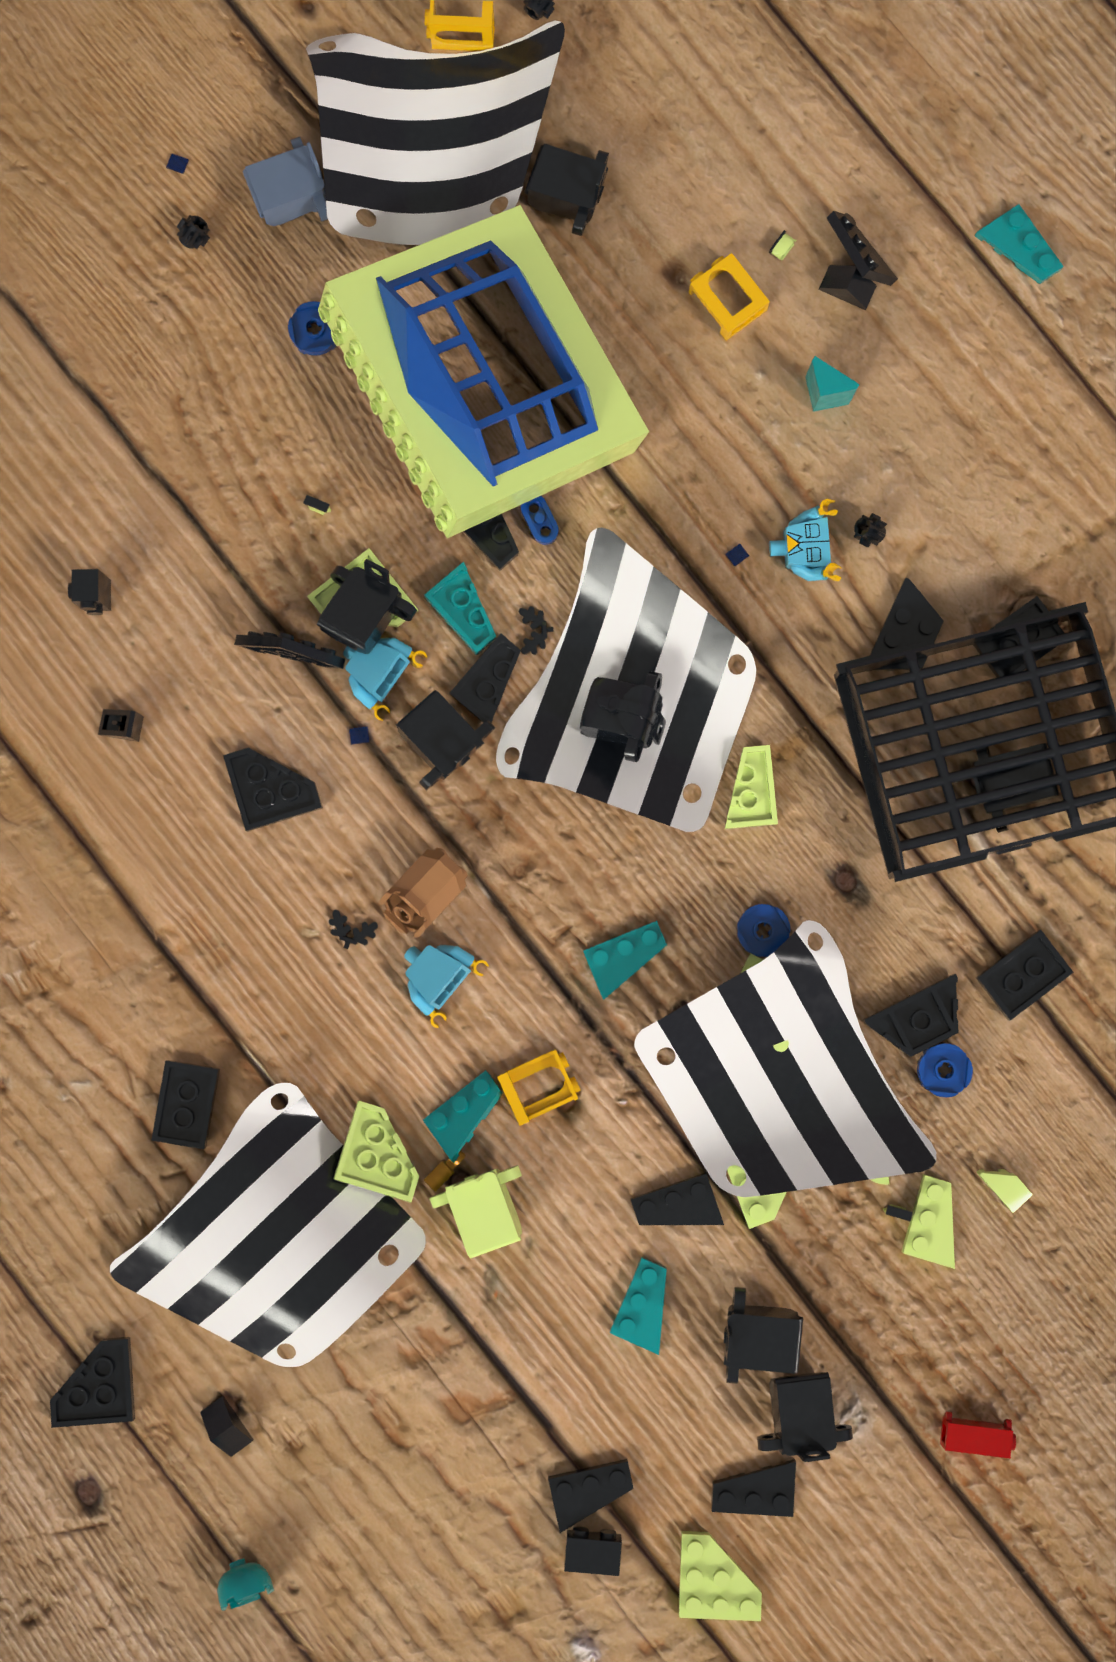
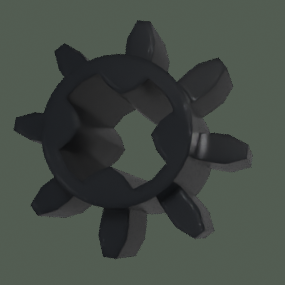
(538, 8)
(193, 232)
(870, 530)

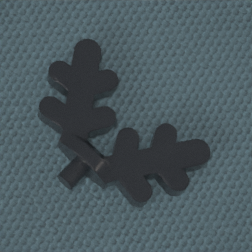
(538, 621)
(367, 930)

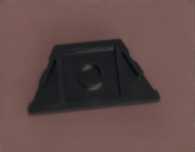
(908, 623)
(920, 1018)

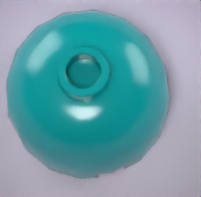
(242, 1584)

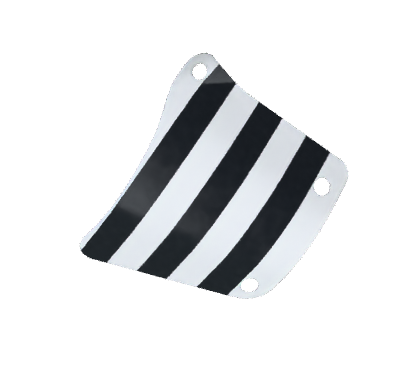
(427, 133)
(621, 629)
(789, 1115)
(273, 1242)

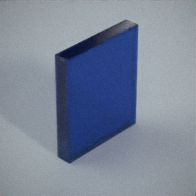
(177, 163)
(737, 555)
(359, 735)

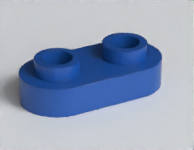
(540, 520)

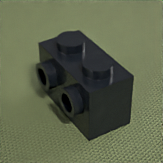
(90, 591)
(593, 1551)

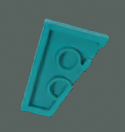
(1022, 243)
(461, 608)
(623, 956)
(461, 1114)
(642, 1307)

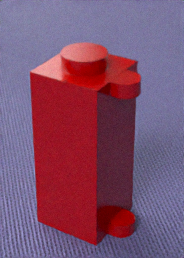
(977, 1437)

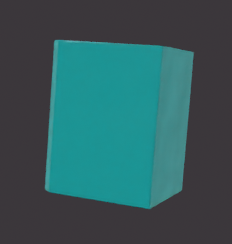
(828, 386)

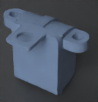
(287, 185)

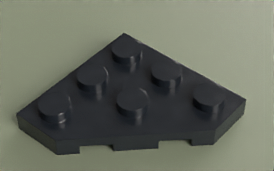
(285, 647)
(268, 790)
(98, 1389)

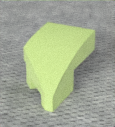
(1006, 1187)

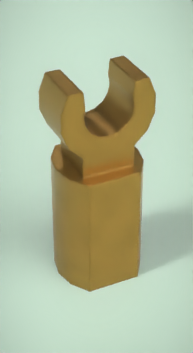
(442, 1172)

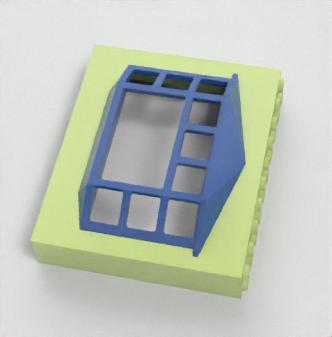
(424, 405)

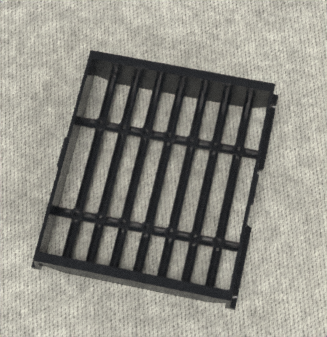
(871, 770)

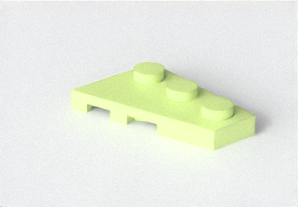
(753, 792)
(931, 1224)

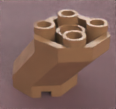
(423, 892)

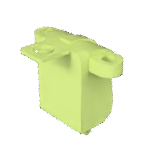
(483, 1210)

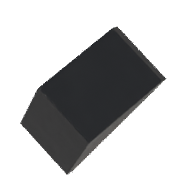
(848, 285)
(121, 724)
(225, 1427)

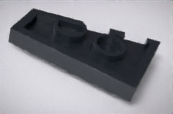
(486, 680)
(679, 1204)

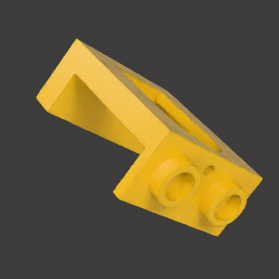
(484, 24)
(729, 324)
(563, 1096)

